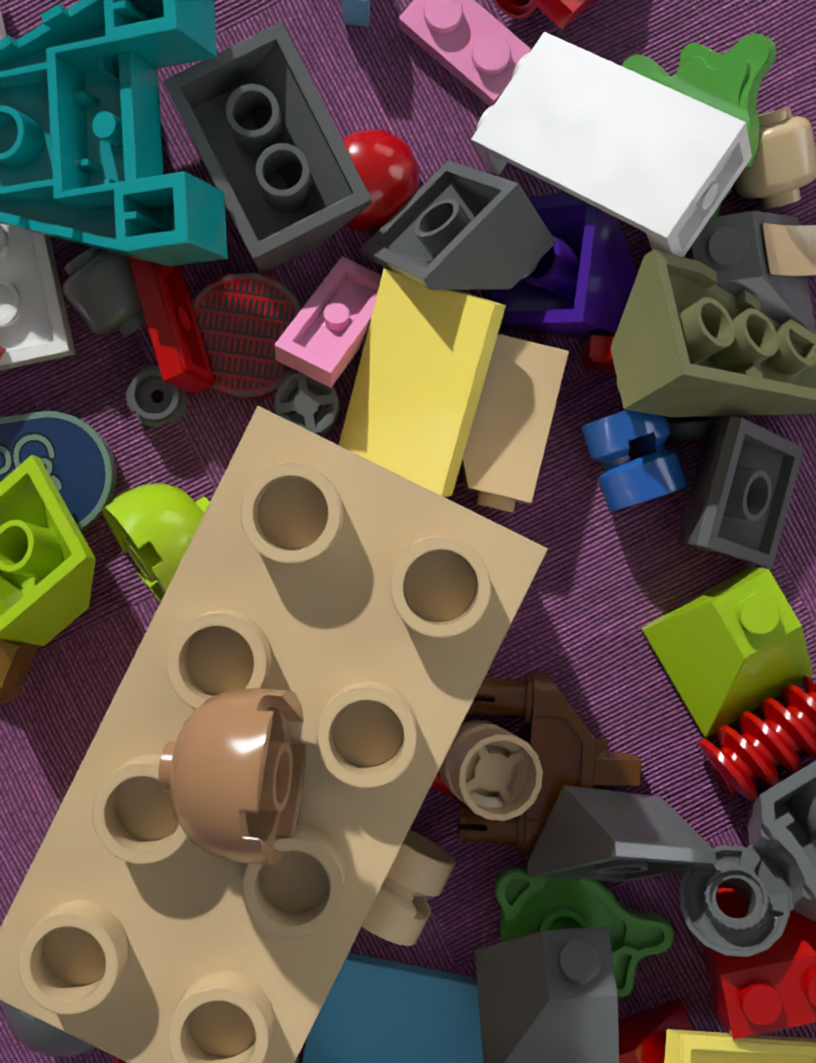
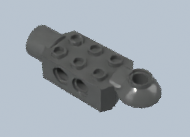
(770, 874)

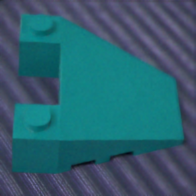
(87, 131)

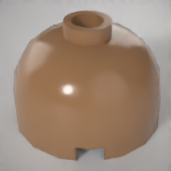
(237, 775)

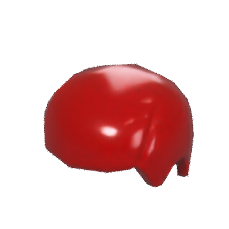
(387, 172)

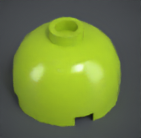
(155, 529)

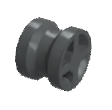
(294, 396)

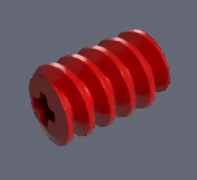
(764, 743)

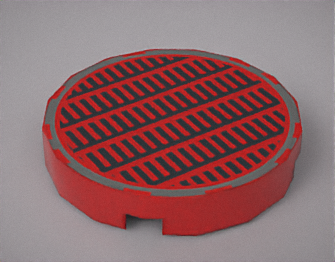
(239, 326)

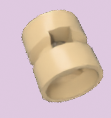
(492, 771)
(401, 903)

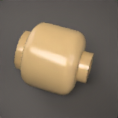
(782, 160)

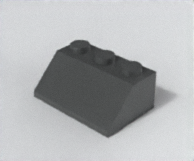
(269, 146)

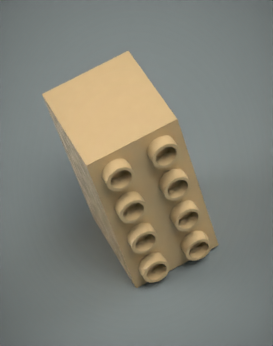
(384, 626)

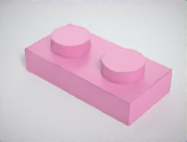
(465, 43)
(331, 323)

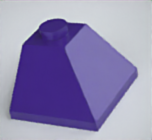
(579, 281)

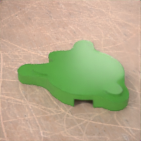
(718, 80)
(558, 903)

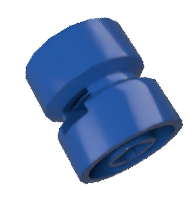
(641, 479)

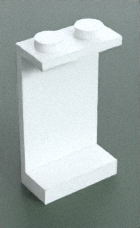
(615, 141)

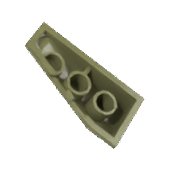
(706, 352)

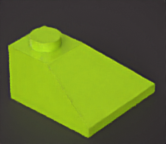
(42, 558)
(731, 648)

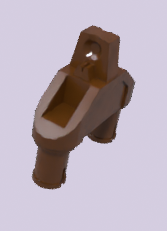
(565, 751)

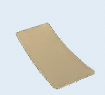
(790, 249)

